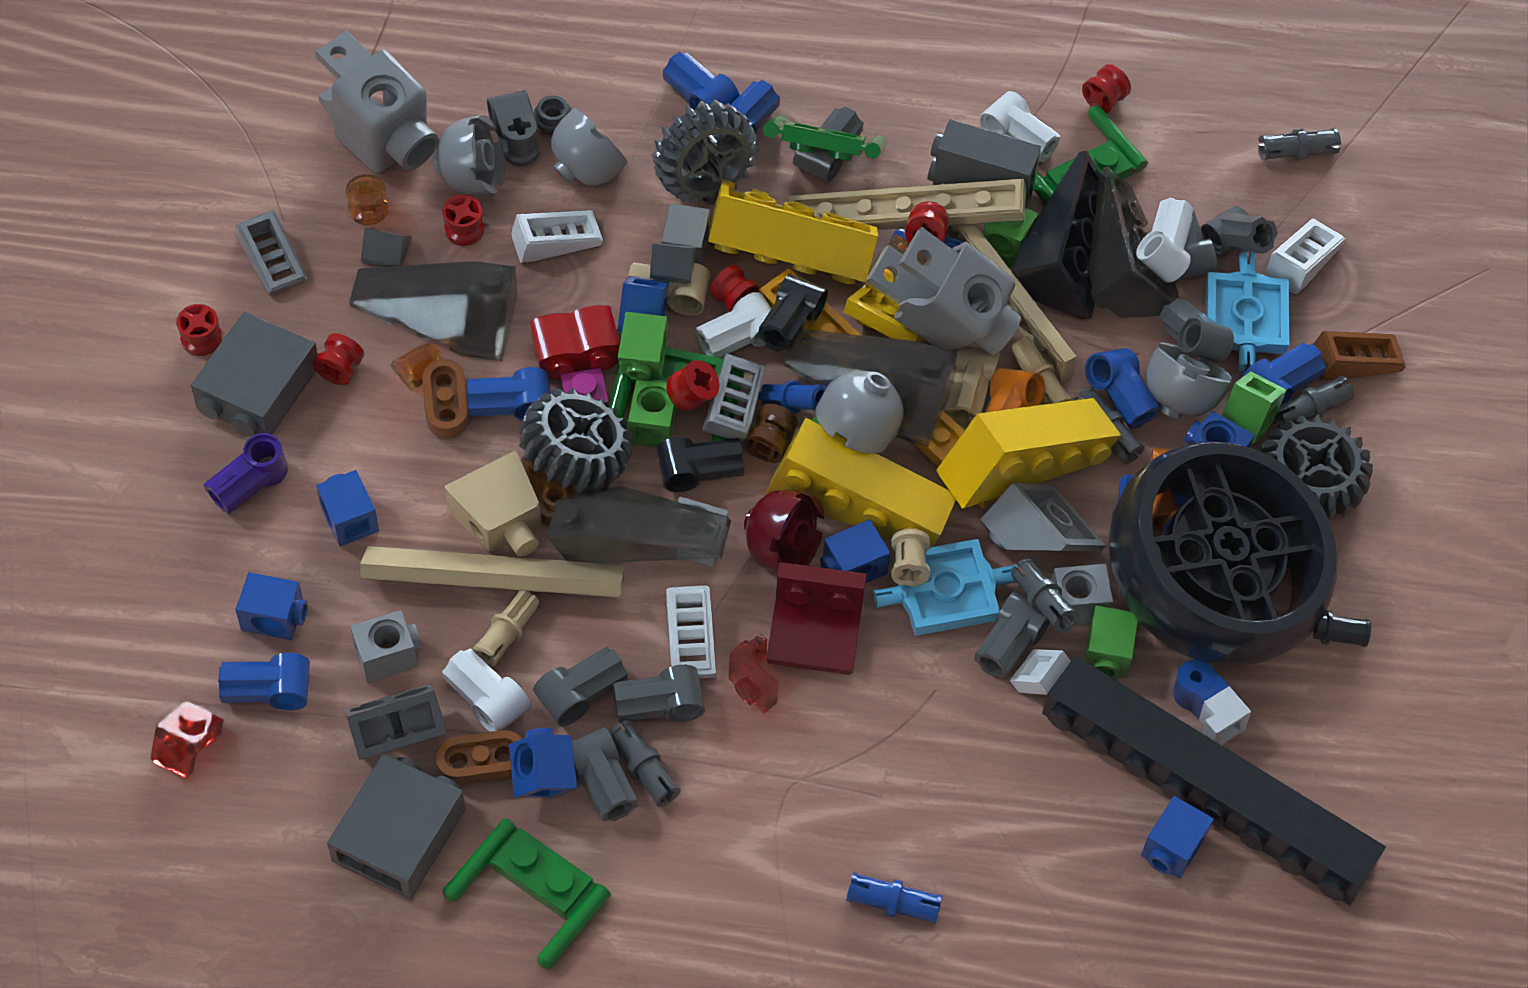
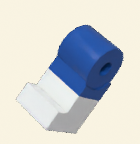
(1210, 700)

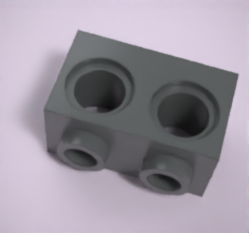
(395, 721)

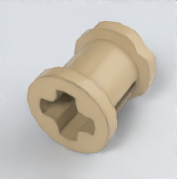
(910, 557)

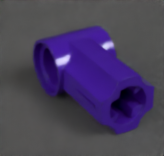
(245, 473)

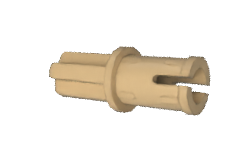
(1032, 361)
(506, 628)

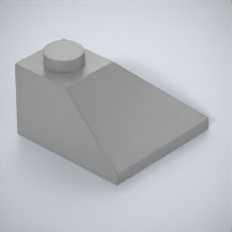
(1038, 520)

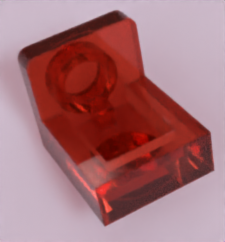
(749, 677)
(183, 736)

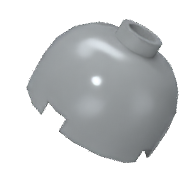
(584, 151)
(469, 157)
(1184, 382)
(862, 409)

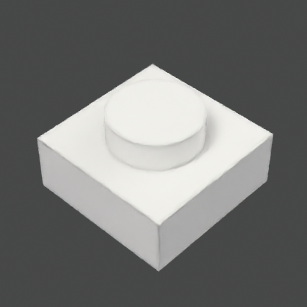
(1040, 671)

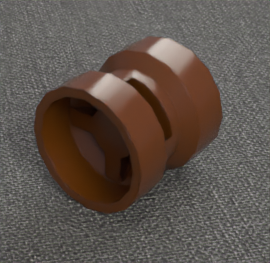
(772, 430)

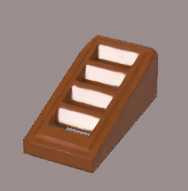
(1335, 345)

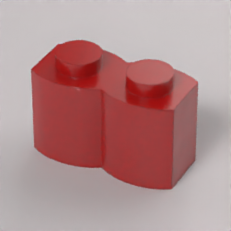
(575, 340)

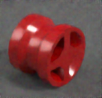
(1106, 88)
(456, 213)
(931, 217)
(731, 286)
(198, 319)
(338, 359)
(692, 385)

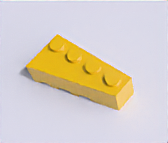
(791, 234)
(1026, 448)
(861, 485)

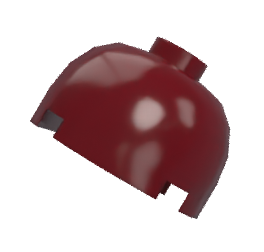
(784, 528)

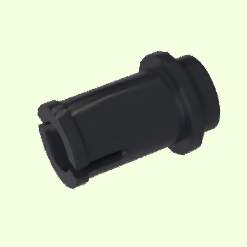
(1343, 630)

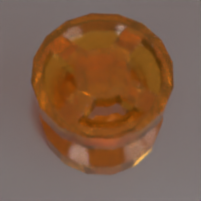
(366, 199)

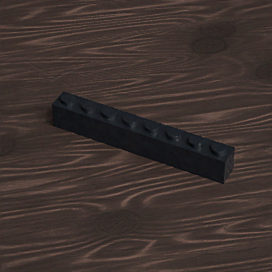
(1213, 780)

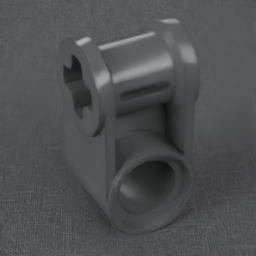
(515, 126)

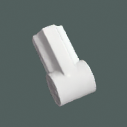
(1012, 118)
(1164, 246)
(734, 328)
(492, 699)

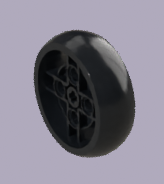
(1195, 600)

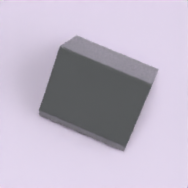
(384, 247)
(672, 262)

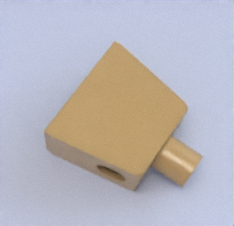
(497, 505)

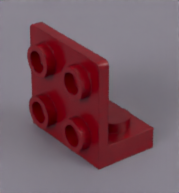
(816, 618)

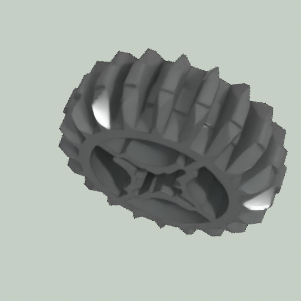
(703, 150)
(575, 440)
(1318, 455)

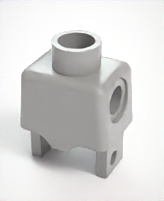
(374, 131)
(950, 298)

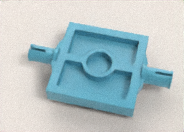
(1252, 308)
(956, 593)

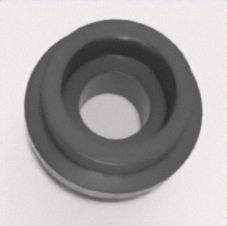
(550, 107)

